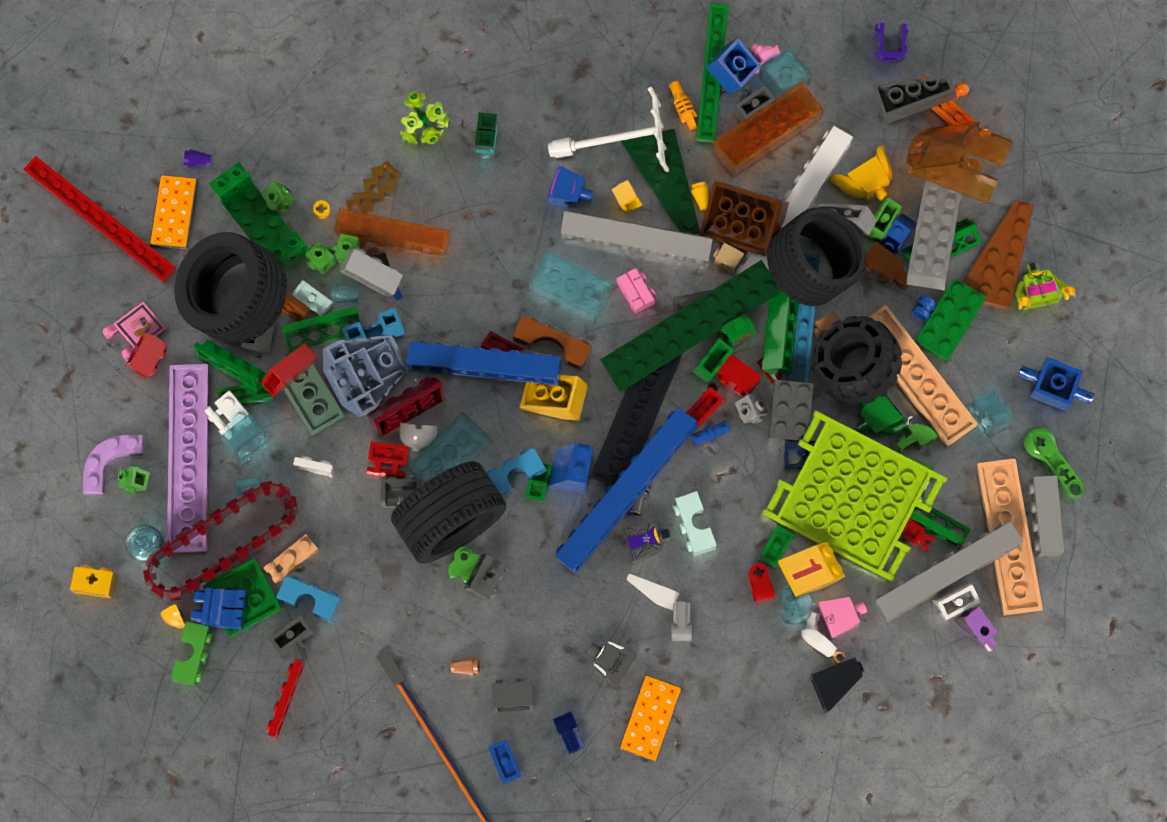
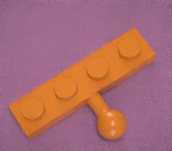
(950, 110)

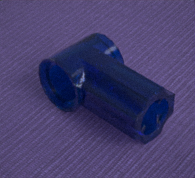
(567, 728)

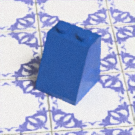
(572, 468)

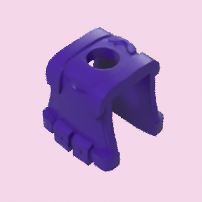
(890, 56)

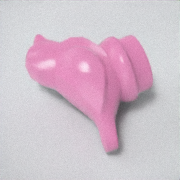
(764, 53)

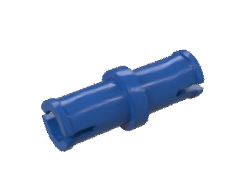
(710, 433)

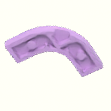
(103, 454)

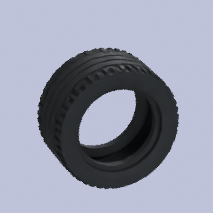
(201, 274)
(448, 512)

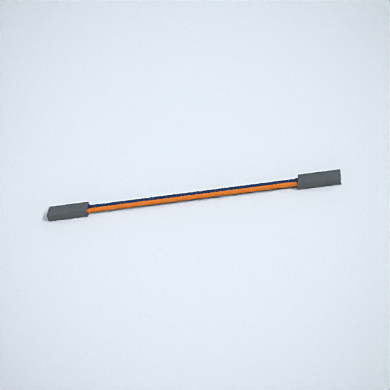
(397, 677)

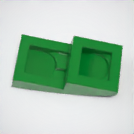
(538, 486)

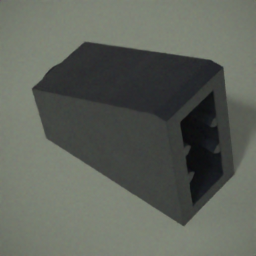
(835, 682)

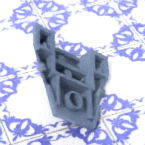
(363, 371)

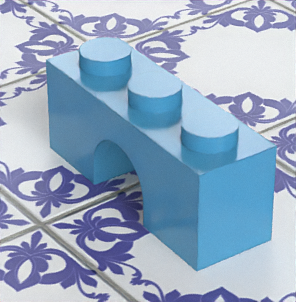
(387, 324)
(527, 462)
(294, 590)

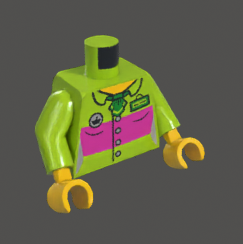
(1041, 288)

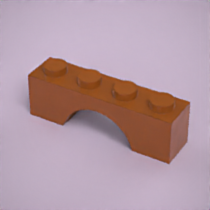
(531, 332)

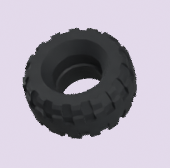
(869, 378)

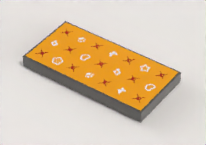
(173, 212)
(650, 718)

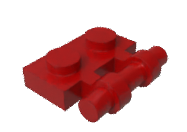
(387, 454)

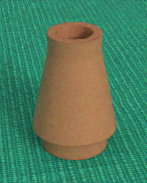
(466, 666)

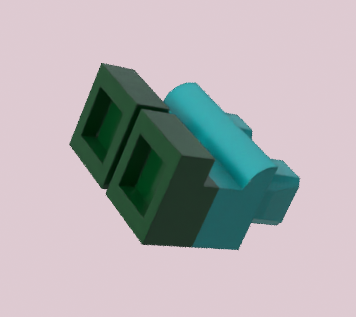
(486, 133)

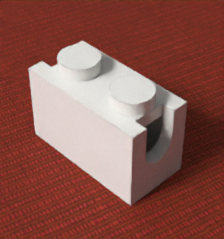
(956, 600)

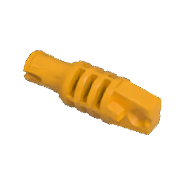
(683, 105)

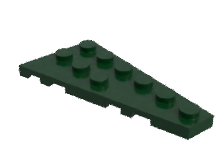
(669, 187)

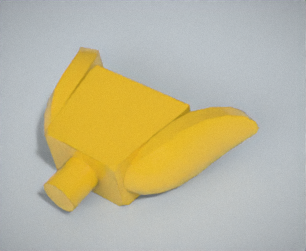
(868, 179)

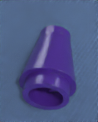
(195, 158)

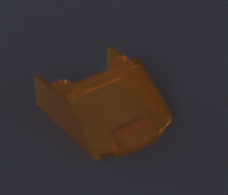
(942, 158)

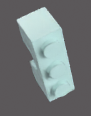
(698, 540)

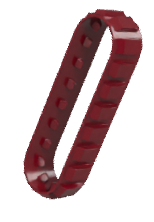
(225, 563)

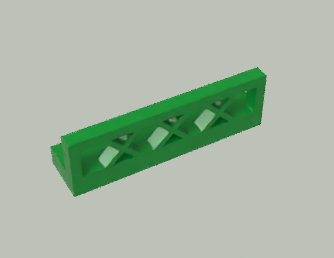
(963, 228)
(318, 323)
(230, 364)
(938, 530)

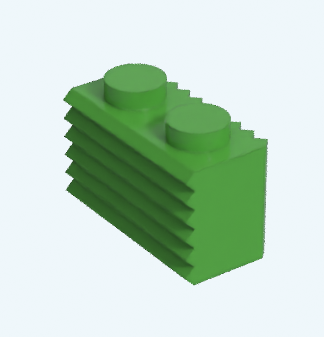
(885, 215)

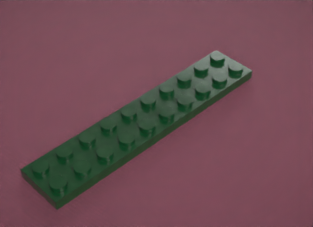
(690, 326)

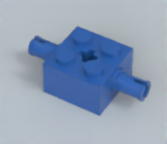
(1066, 389)

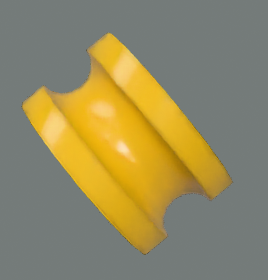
(316, 206)

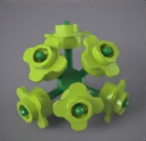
(419, 118)

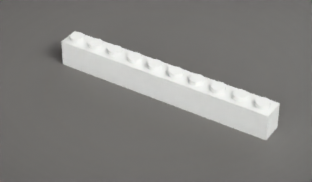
(810, 182)

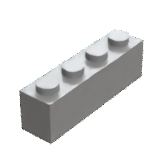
(1047, 516)

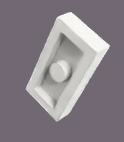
(306, 464)

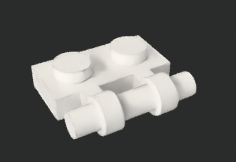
(231, 408)

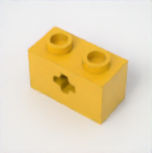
(102, 587)

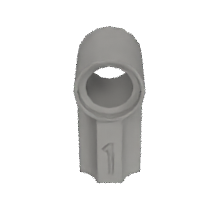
(681, 628)

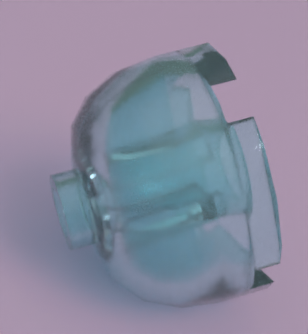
(143, 541)
(796, 608)

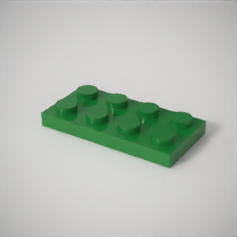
(950, 320)

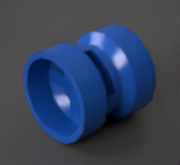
(923, 308)

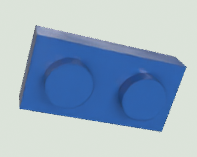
(504, 761)

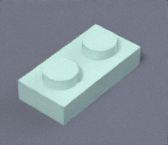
(312, 298)

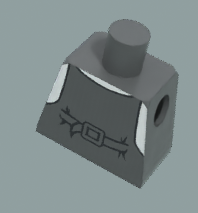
(611, 661)

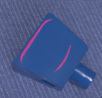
(568, 189)

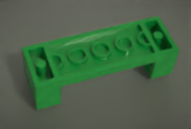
(260, 224)

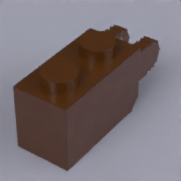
(886, 266)

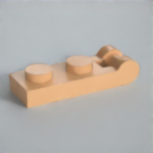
(291, 558)

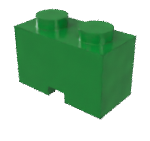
(712, 360)

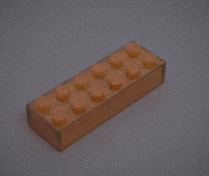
(767, 130)

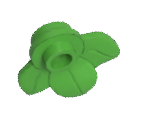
(463, 567)

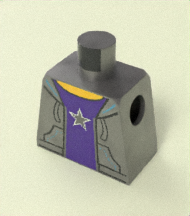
(644, 541)

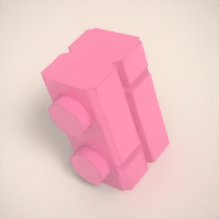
(636, 291)

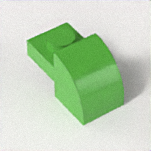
(918, 435)

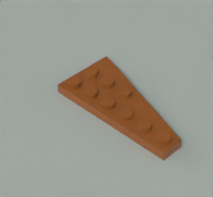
(1000, 261)

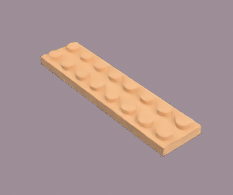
(926, 386)
(1004, 503)

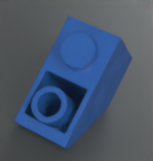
(898, 233)

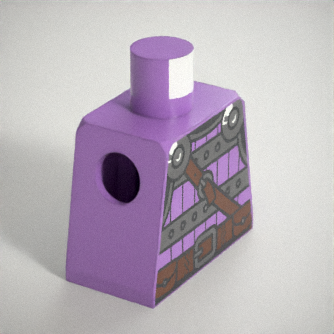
(972, 622)

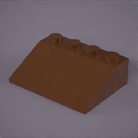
(742, 217)

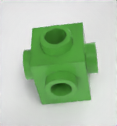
(278, 197)
(345, 244)
(320, 258)
(133, 479)

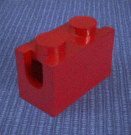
(146, 355)
(738, 376)

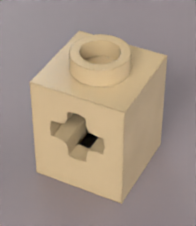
(728, 258)

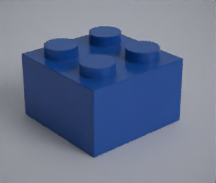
(733, 66)

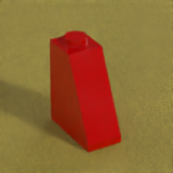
(288, 370)

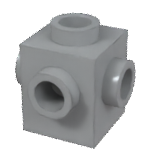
(751, 408)

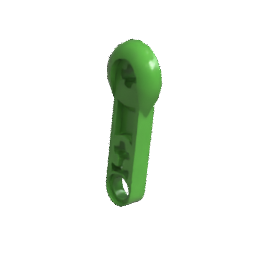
(1052, 458)

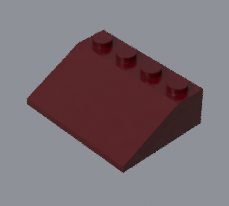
(407, 406)

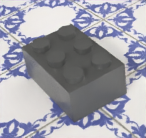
(790, 409)

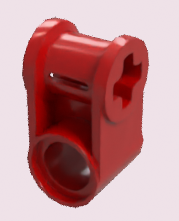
(761, 587)

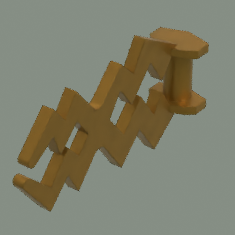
(368, 195)

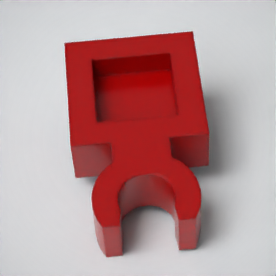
(914, 533)

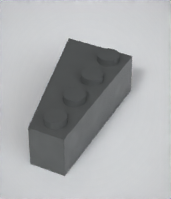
(913, 96)

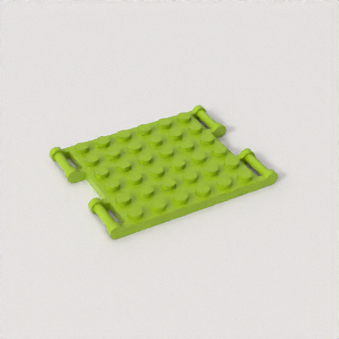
(854, 495)

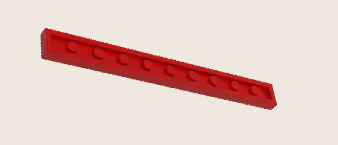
(99, 219)

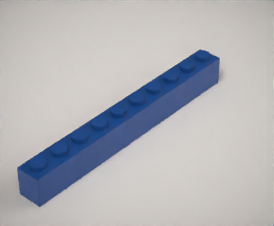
(626, 490)

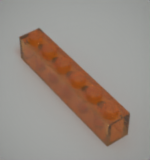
(393, 233)

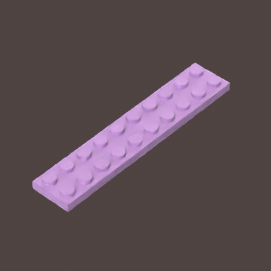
(188, 453)

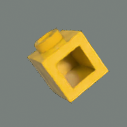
(627, 196)

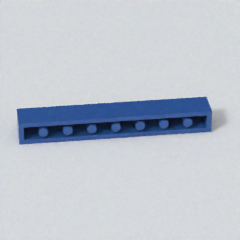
(484, 363)

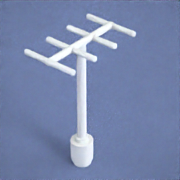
(566, 147)

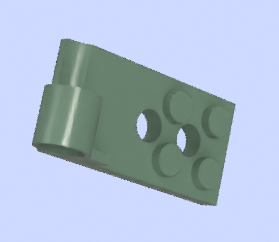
(322, 396)

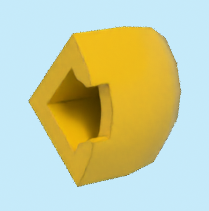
(173, 616)

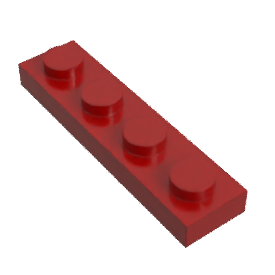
(287, 690)

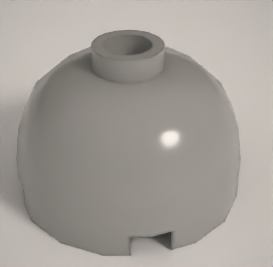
(417, 435)

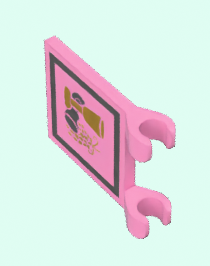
(132, 326)

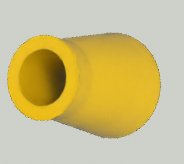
(701, 194)

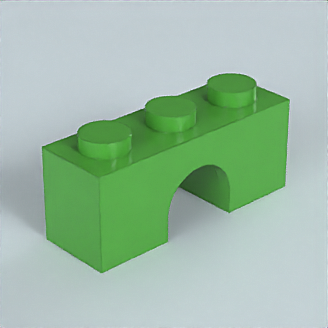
(190, 671)

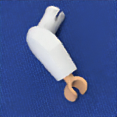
(819, 641)

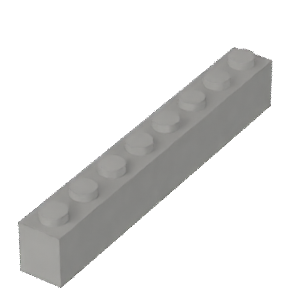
(636, 235)
(948, 572)

